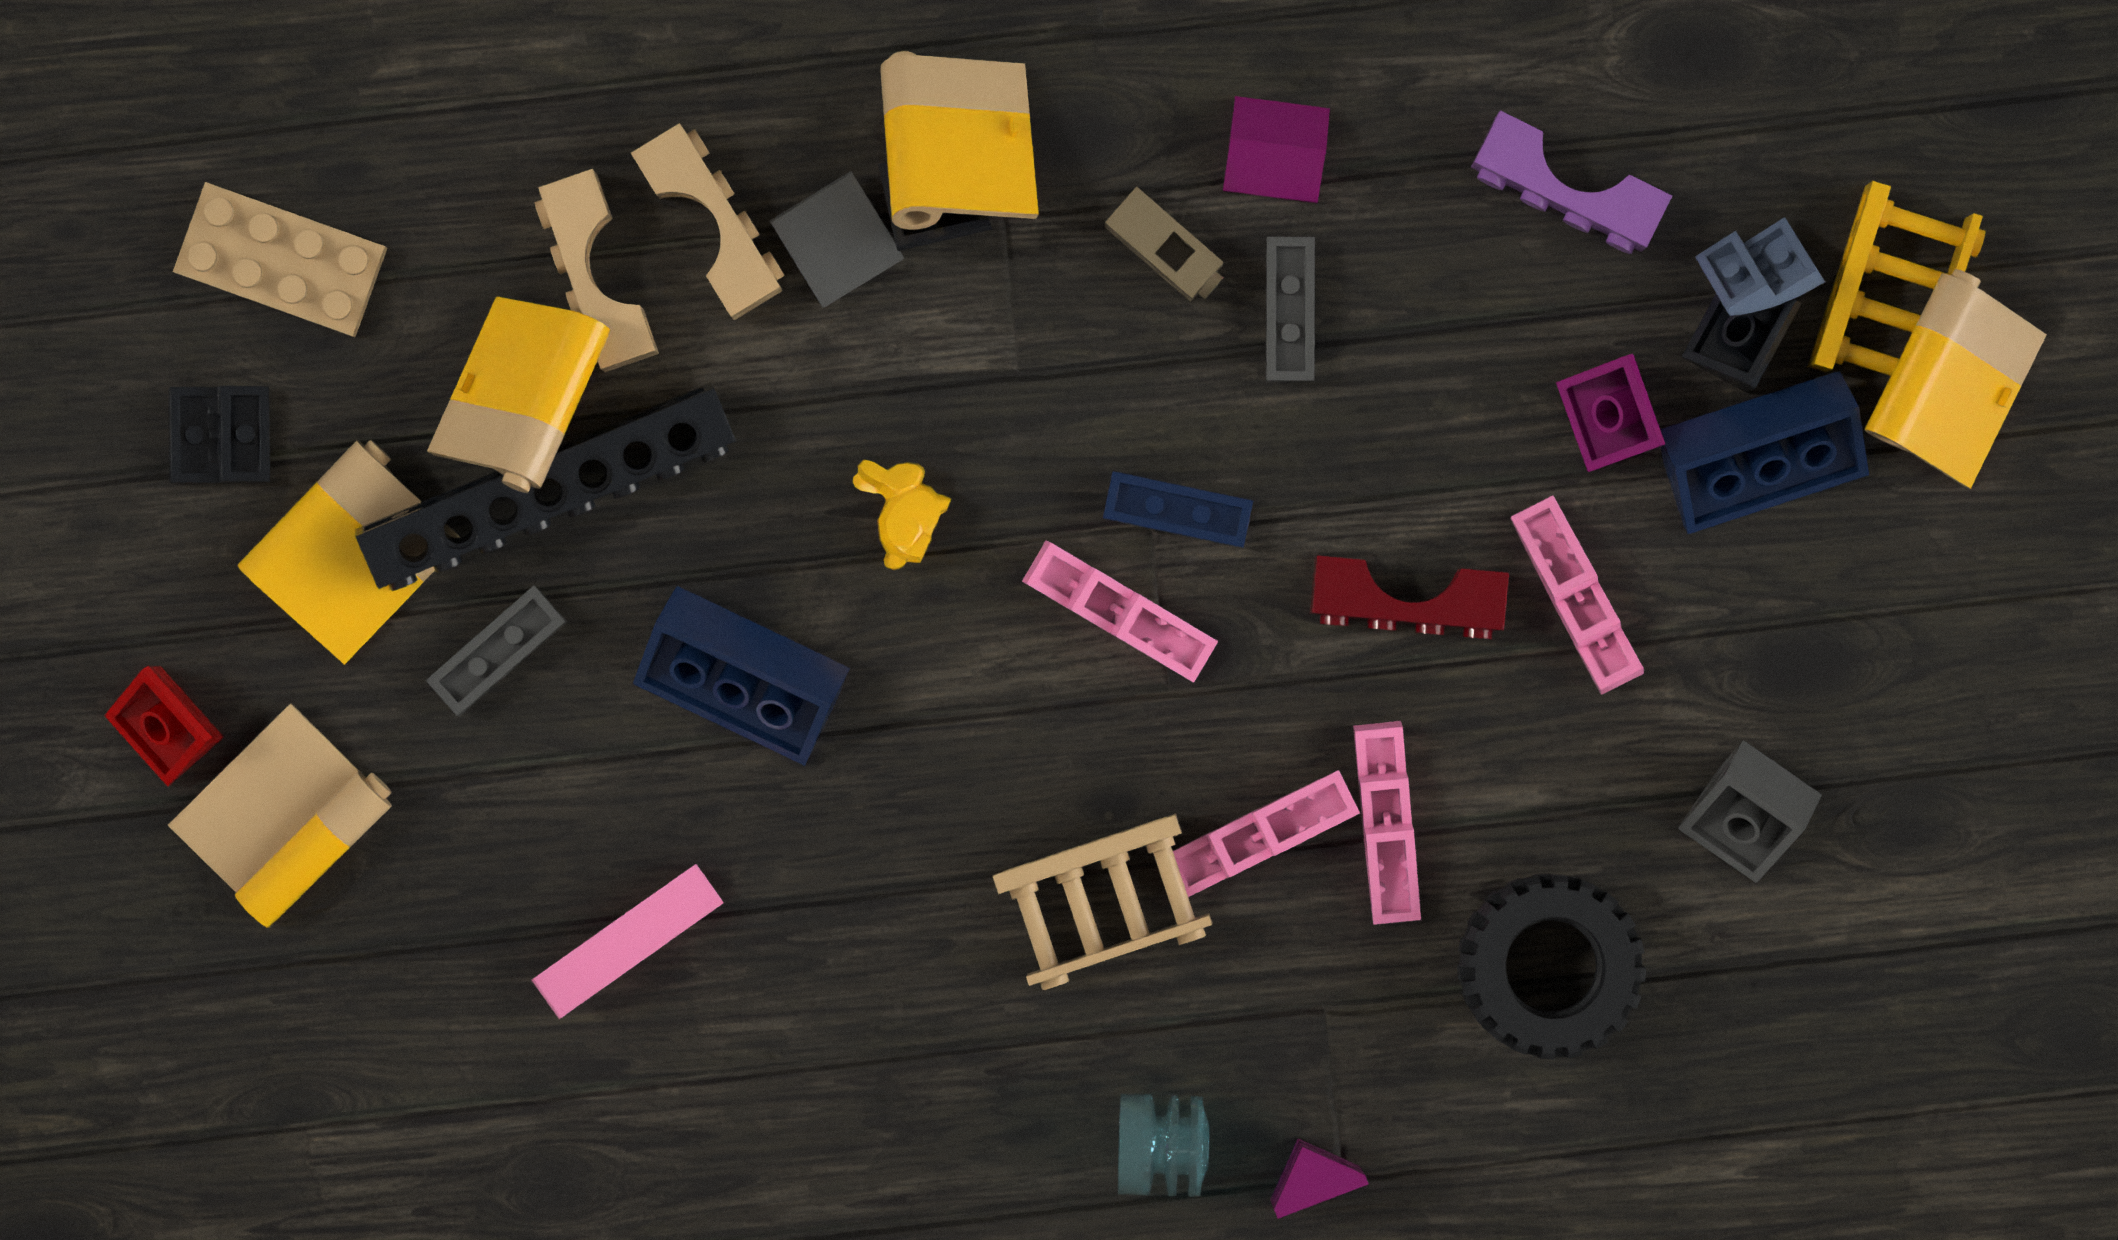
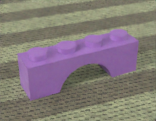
(1515, 158)

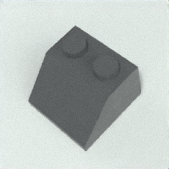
(1750, 812)

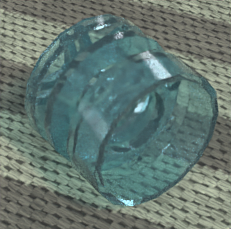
(1161, 1144)

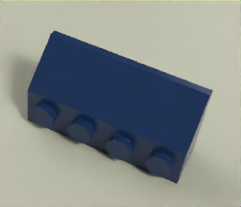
(1764, 452)
(740, 675)

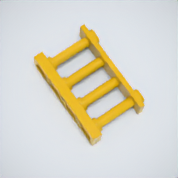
(1862, 256)

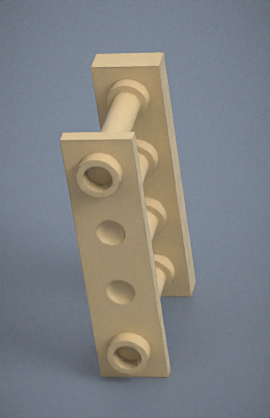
(1112, 854)

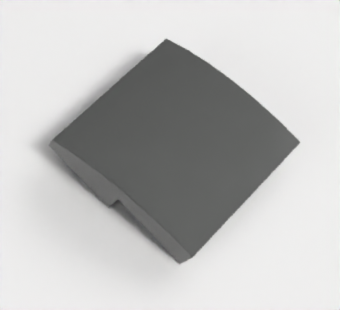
(837, 239)

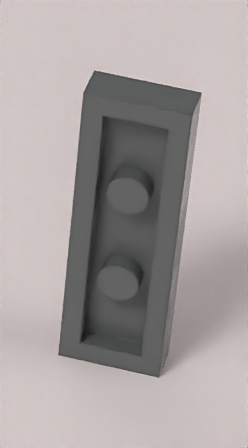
(1290, 309)
(496, 650)

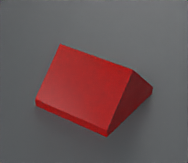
(162, 724)

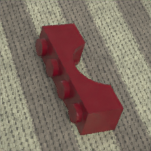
(1471, 600)

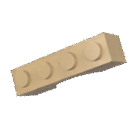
(677, 169)
(577, 214)

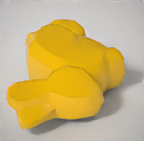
(909, 509)

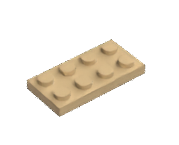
(280, 259)

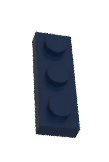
(1178, 509)

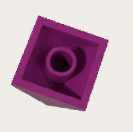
(1276, 149)
(1610, 413)
(1312, 1178)

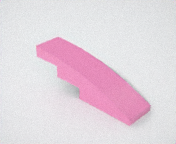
(1577, 595)
(1120, 611)
(1387, 822)
(1265, 832)
(627, 941)

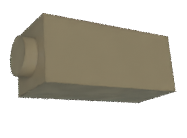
(1165, 246)

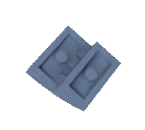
(1761, 270)

